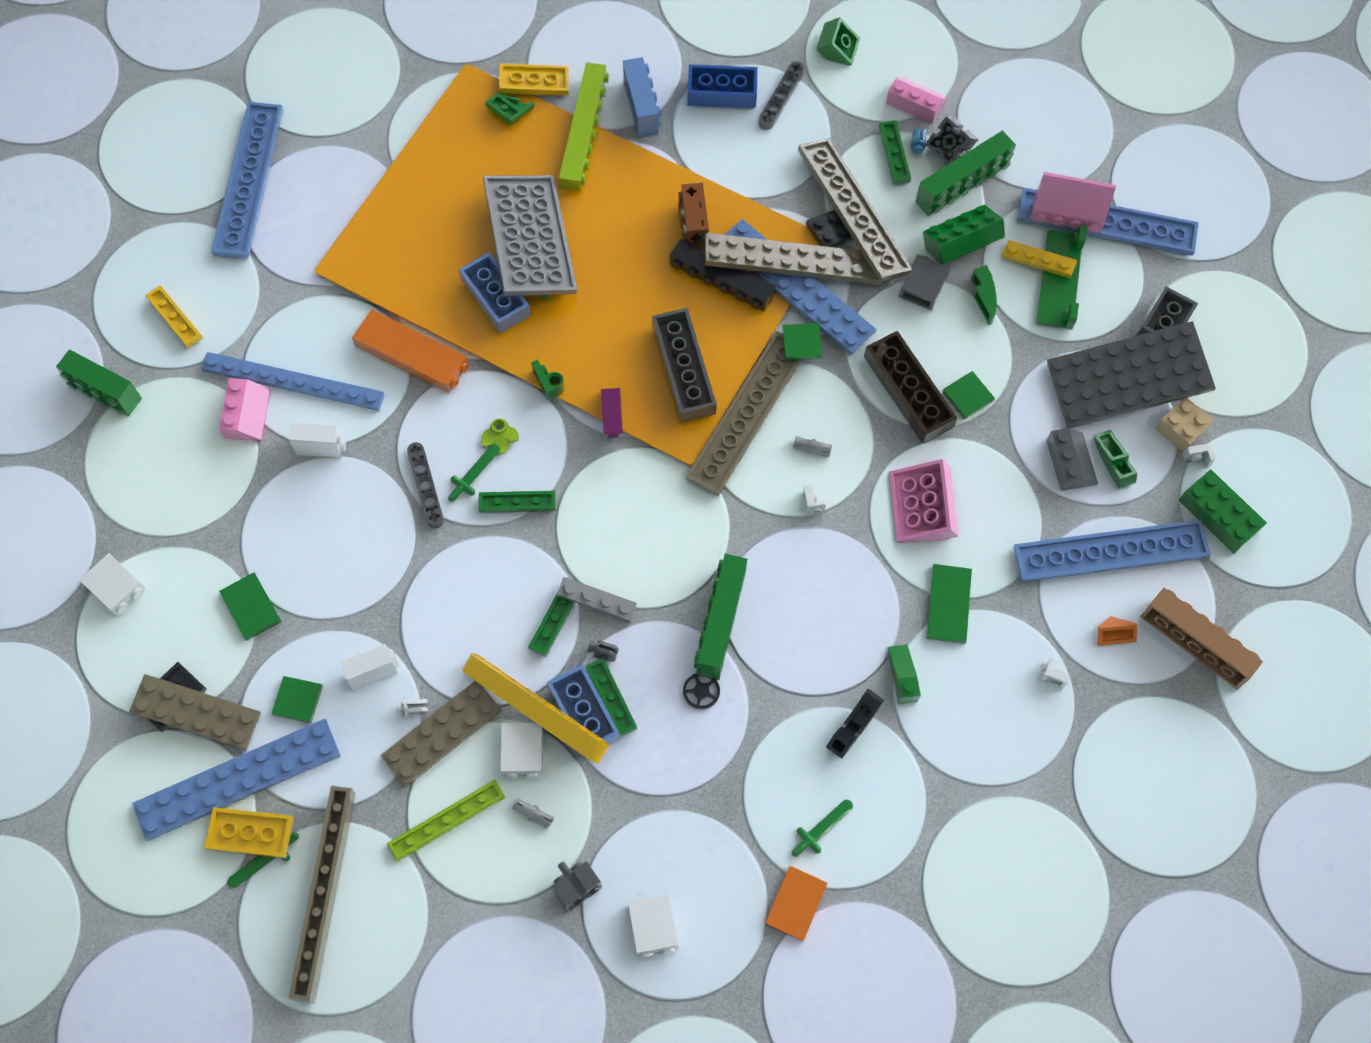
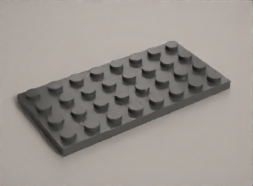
(1130, 375)

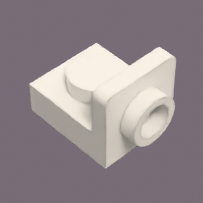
(1200, 452)
(810, 501)
(1055, 677)

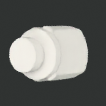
(404, 706)

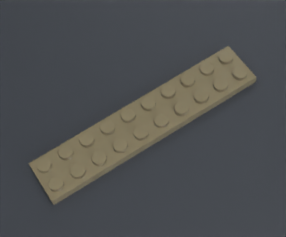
(854, 210)
(787, 258)
(743, 418)

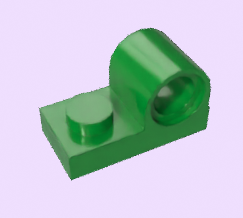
(545, 380)

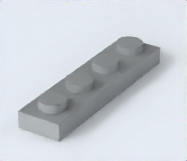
(596, 599)

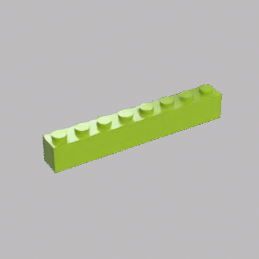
(583, 126)

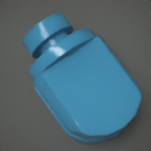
(918, 141)

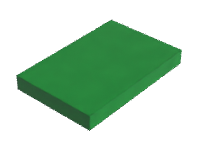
(250, 606)

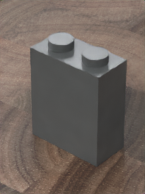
(924, 282)

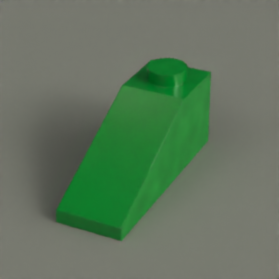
(904, 674)

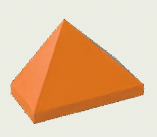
(1116, 632)

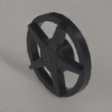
(701, 691)

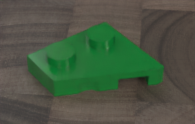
(508, 107)

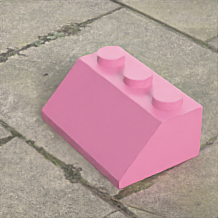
(915, 99)
(244, 410)

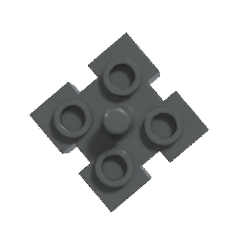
(951, 140)
(575, 886)

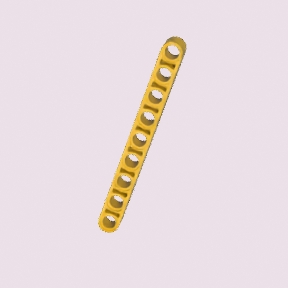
(535, 708)

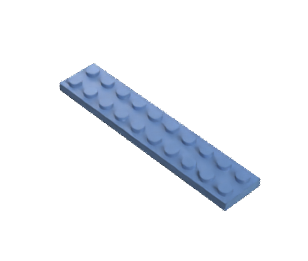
(247, 180)
(1131, 227)
(814, 301)
(1111, 551)
(236, 779)

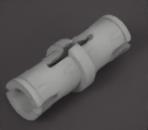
(812, 446)
(533, 813)

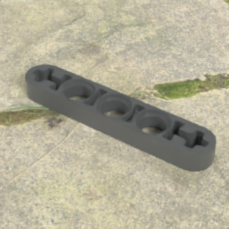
(781, 102)
(425, 493)

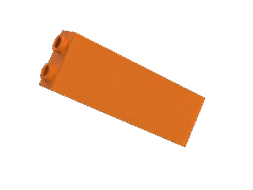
(410, 351)

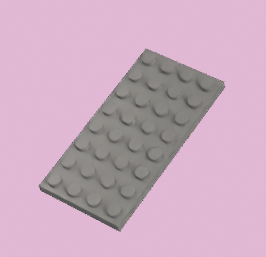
(529, 235)

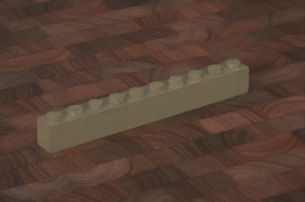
(322, 895)

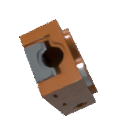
(693, 214)

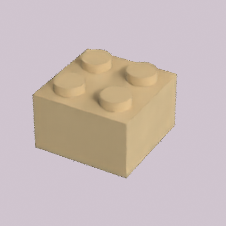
(1184, 424)

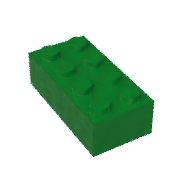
(964, 234)
(98, 383)
(1222, 511)

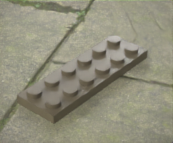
(195, 712)
(441, 733)

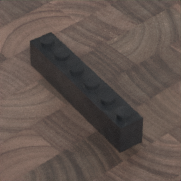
(735, 282)

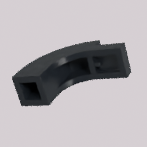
(855, 724)

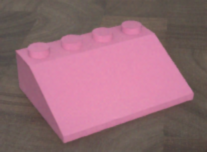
(1072, 201)
(924, 502)

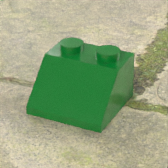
(838, 42)

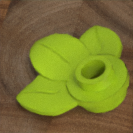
(499, 437)

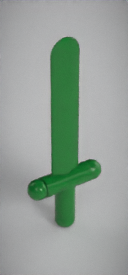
(464, 483)
(810, 839)
(255, 865)

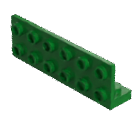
(1058, 293)

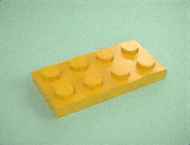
(533, 79)
(249, 832)

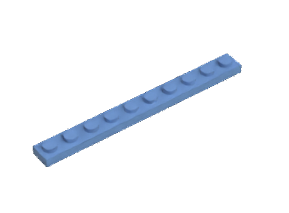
(293, 381)

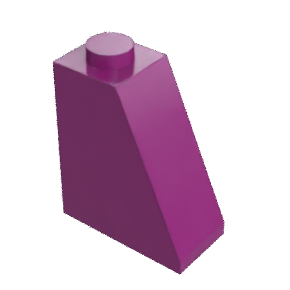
(612, 412)

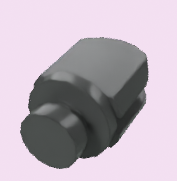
(603, 650)

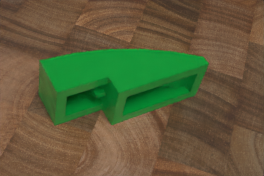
(985, 292)
(1115, 459)

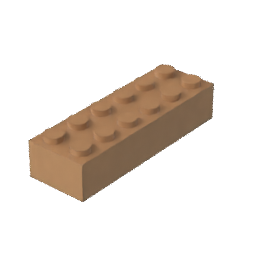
(1201, 638)

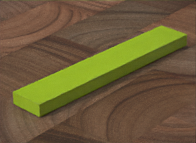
(446, 820)

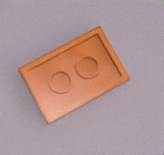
(796, 903)

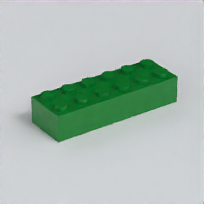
(965, 173)
(721, 616)

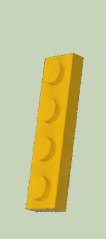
(1039, 259)
(174, 316)

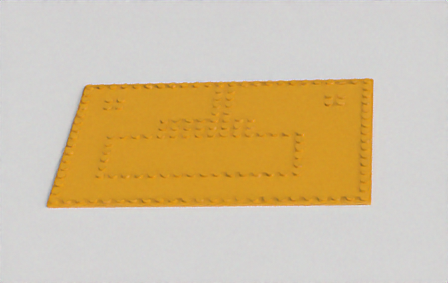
(620, 230)

